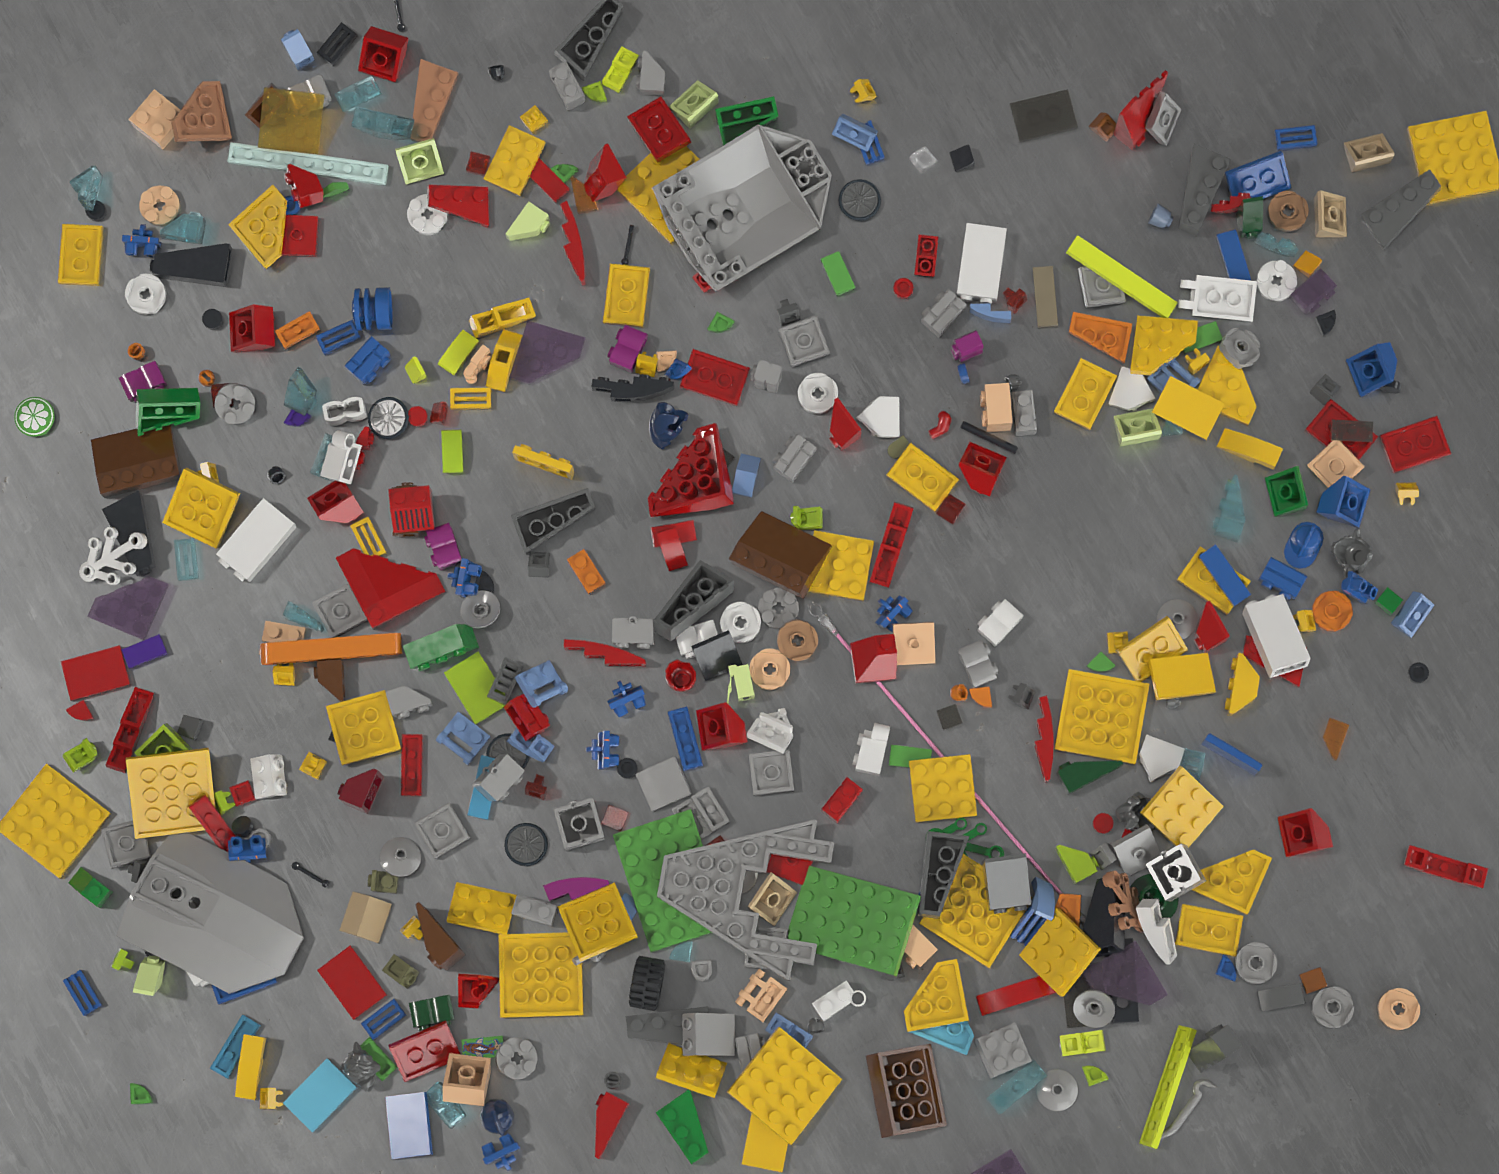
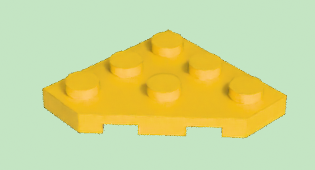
(263, 226)
(1159, 342)
(1230, 387)
(1235, 880)
(938, 999)

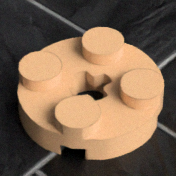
(149, 200)
(761, 677)
(1409, 1004)

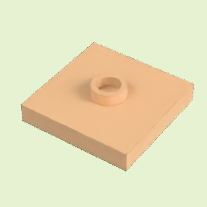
(1334, 463)
(914, 643)

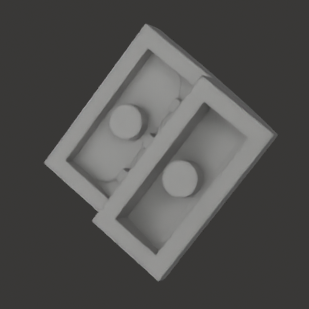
(663, 784)
(706, 812)

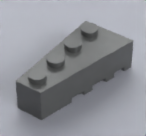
(588, 38)
(546, 520)
(660, 1026)

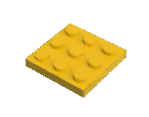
(201, 507)
(845, 567)
(363, 727)
(943, 788)
(1181, 808)
(597, 922)
(1059, 952)

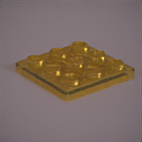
(291, 120)

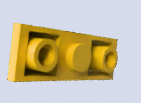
(503, 360)
(1242, 685)

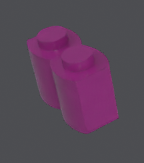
(629, 345)
(967, 347)
(146, 377)
(444, 547)

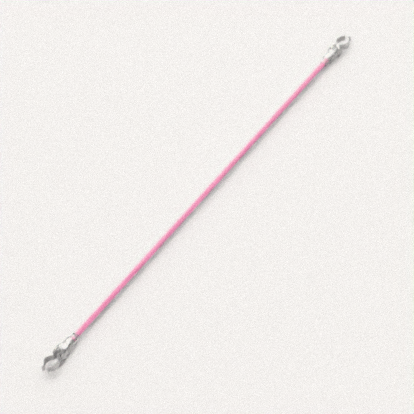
(825, 621)

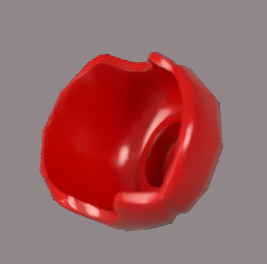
(680, 675)

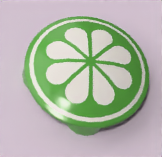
(34, 416)

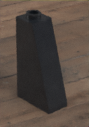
(196, 265)
(128, 518)
(1100, 925)

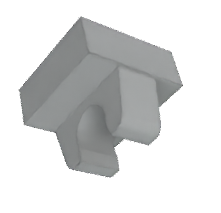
(1104, 855)

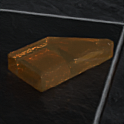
(583, 201)
(1334, 736)

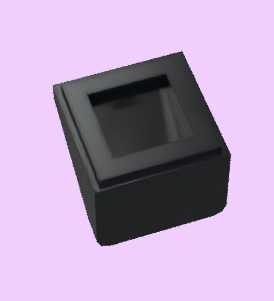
(962, 158)

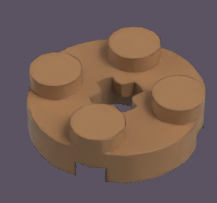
(1282, 221)
(802, 629)

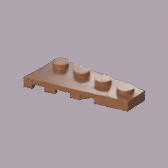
(432, 95)

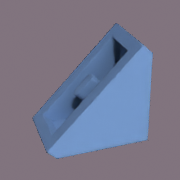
(746, 475)

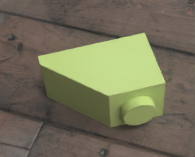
(528, 223)
(149, 976)

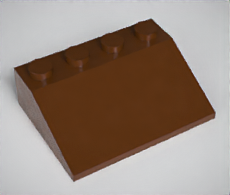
(135, 462)
(780, 554)
(441, 947)
(906, 1090)

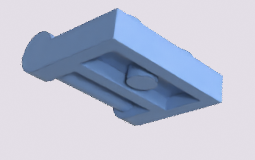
(1162, 375)
(537, 678)
(468, 733)

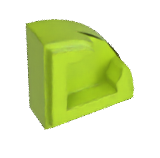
(595, 92)
(1094, 1075)

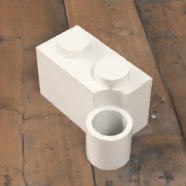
(341, 457)
(872, 749)
(836, 1001)

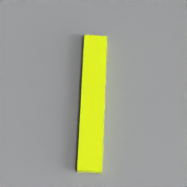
(1121, 277)
(1168, 1086)

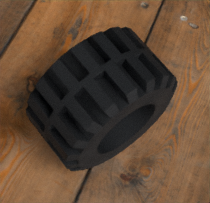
(646, 983)

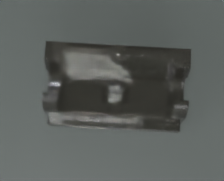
(1351, 430)

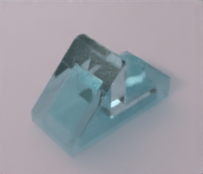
(87, 186)

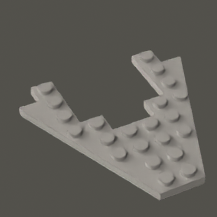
(710, 881)

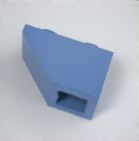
(297, 49)

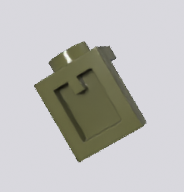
(382, 882)
(400, 971)

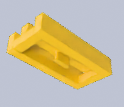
(453, 399)
(360, 523)

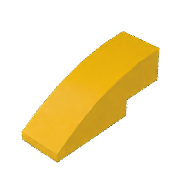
(501, 317)
(1250, 448)
(250, 1066)

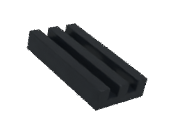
(342, 49)

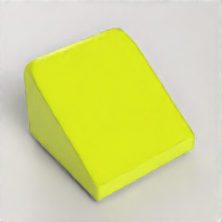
(415, 370)

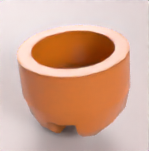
(134, 349)
(203, 381)
(959, 692)

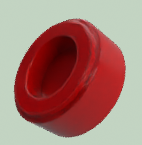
(903, 288)
(417, 416)
(1103, 823)

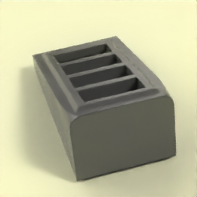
(511, 665)

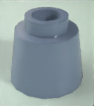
(1160, 217)

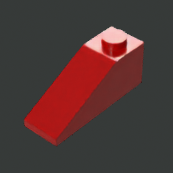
(608, 1116)

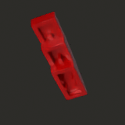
(574, 248)
(891, 544)
(612, 655)
(130, 729)
(1044, 747)

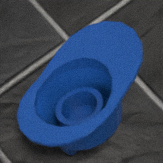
(1303, 545)

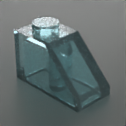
(186, 228)
(300, 393)

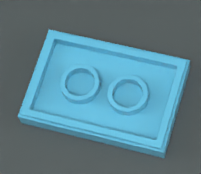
(319, 1095)

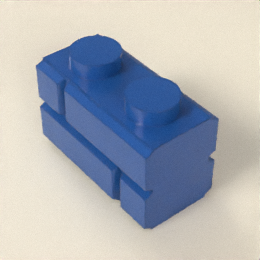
(368, 361)
(1282, 579)

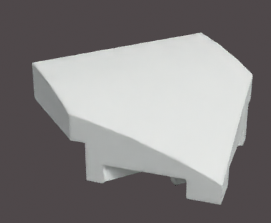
(1130, 391)
(882, 417)
(772, 730)
(1159, 757)

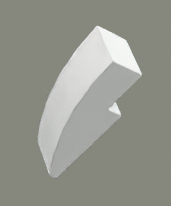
(1157, 929)

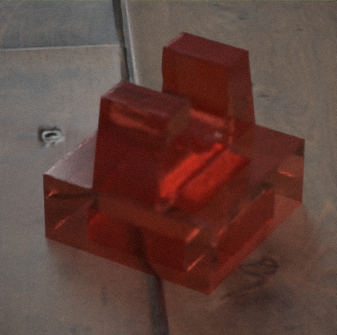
(478, 163)
(1014, 299)
(536, 788)

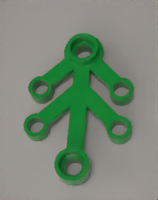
(972, 834)

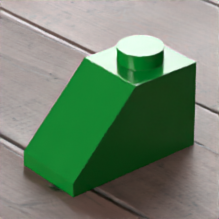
(90, 887)

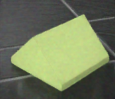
(694, 104)
(419, 161)
(1137, 427)

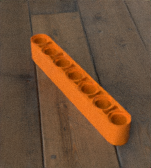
(331, 648)

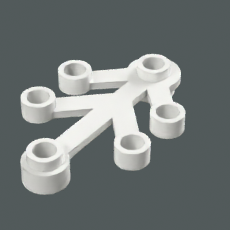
(109, 557)

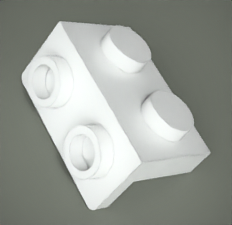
(268, 776)

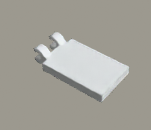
(1220, 297)

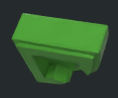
(565, 171)
(335, 188)
(720, 323)
(1101, 663)
(139, 1094)

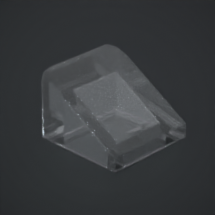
(923, 159)

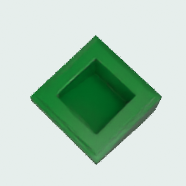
(1388, 601)

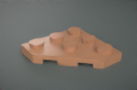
(203, 115)

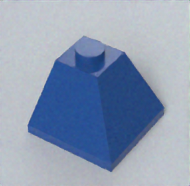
(1373, 368)
(1344, 502)

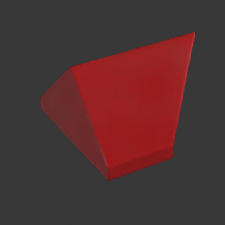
(474, 989)

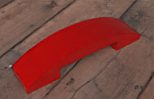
(1445, 867)
(1013, 995)

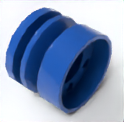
(373, 309)

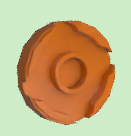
(1332, 610)

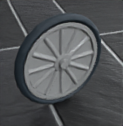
(388, 418)

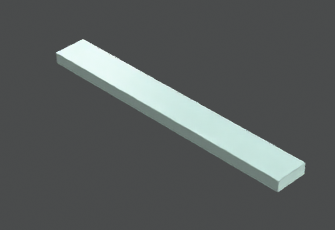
(318, 164)

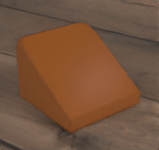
(1103, 126)
(1313, 980)

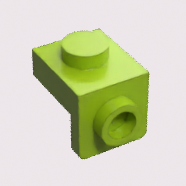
(807, 518)
(80, 755)

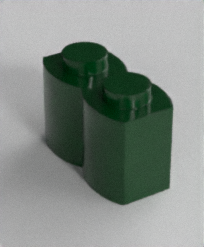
(431, 1012)

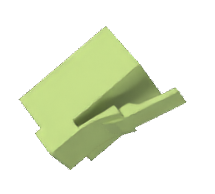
(742, 682)

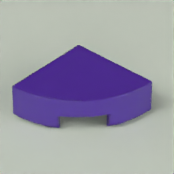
(296, 419)

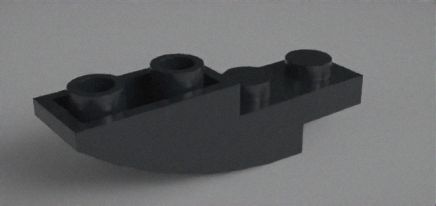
(641, 389)

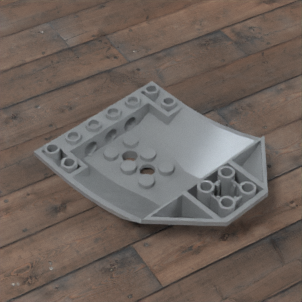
(769, 184)
(238, 932)

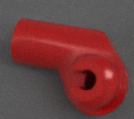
(943, 425)

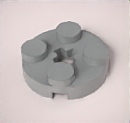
(1236, 356)
(232, 414)
(770, 599)
(1246, 970)
(1344, 1005)
(510, 1068)

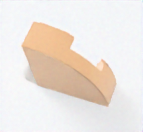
(665, 360)

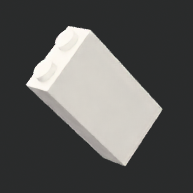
(981, 263)
(255, 541)
(1276, 635)

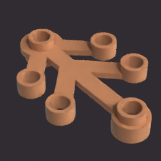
(1115, 880)

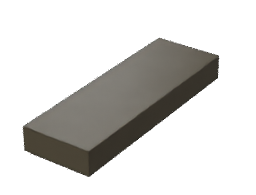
(1045, 296)

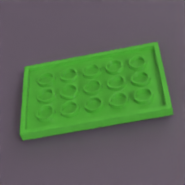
(642, 859)
(854, 920)

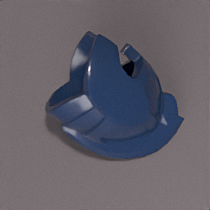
(666, 424)
(496, 1116)

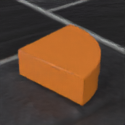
(981, 696)

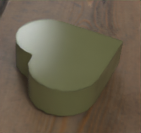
(897, 447)

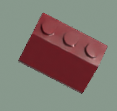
(361, 790)

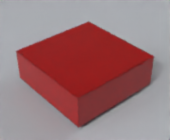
(242, 793)

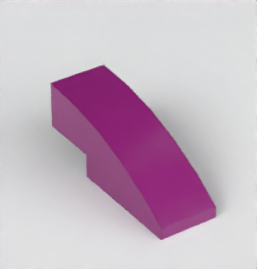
(574, 887)

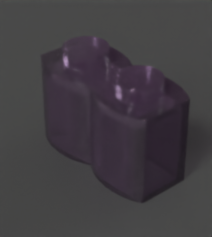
(1313, 291)

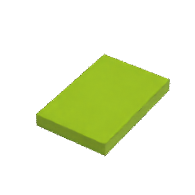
(472, 683)

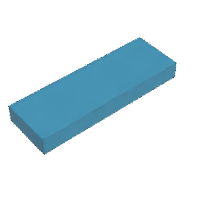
(479, 805)
(230, 1052)

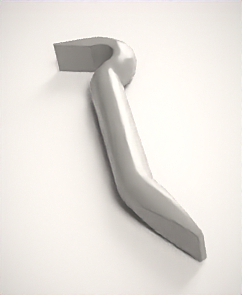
(1188, 1107)

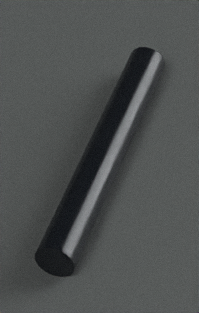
(989, 437)

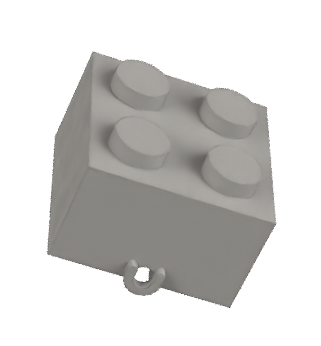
(638, 633)
(501, 776)
(579, 824)
(1175, 872)
(1002, 1050)

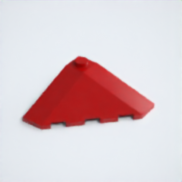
(1132, 119)
(698, 479)
(386, 587)

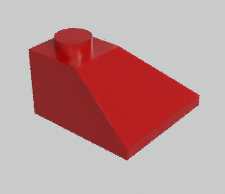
(843, 427)
(981, 468)
(335, 503)
(1210, 629)
(874, 658)
(720, 727)
(1304, 833)

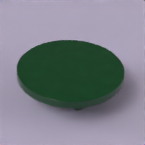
(1148, 889)

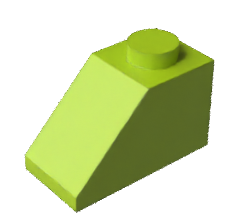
(1077, 863)

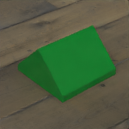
(1286, 492)

